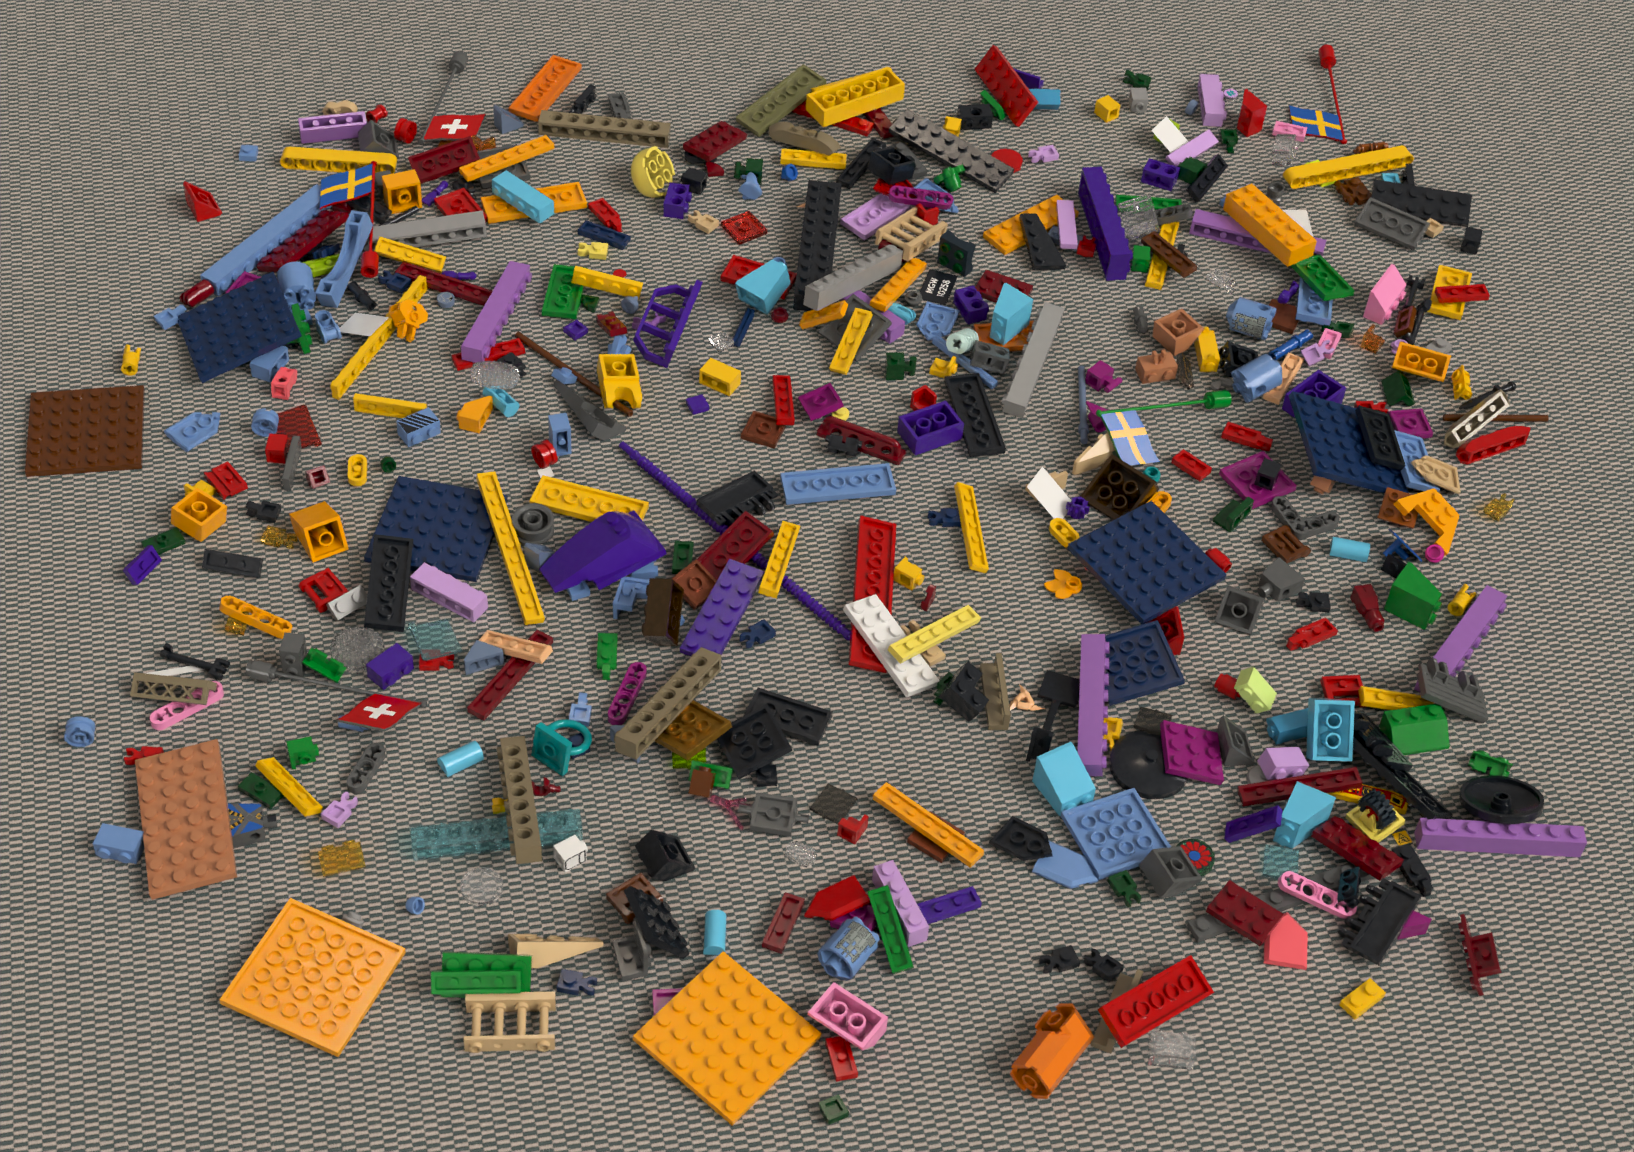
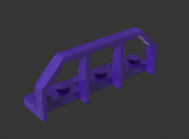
(681, 318)

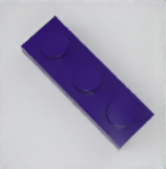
(1253, 824)
(950, 905)

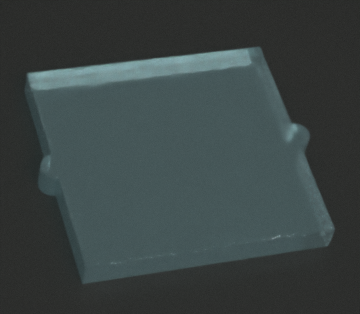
(1279, 860)

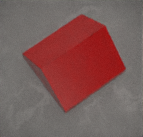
(201, 202)
(1172, 629)

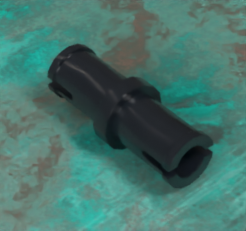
(361, 295)

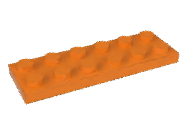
(545, 87)

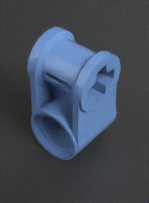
(326, 326)

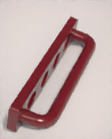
(879, 441)

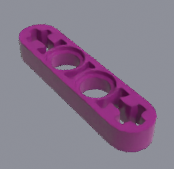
(921, 194)
(630, 694)

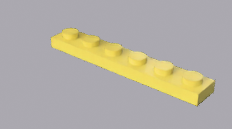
(934, 634)

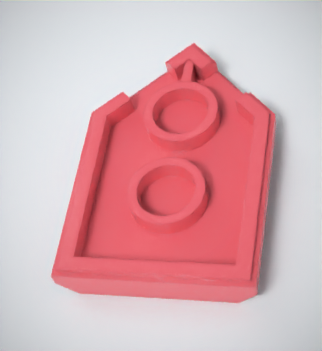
(1287, 944)

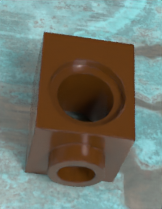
(702, 782)

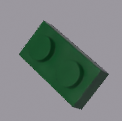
(682, 555)

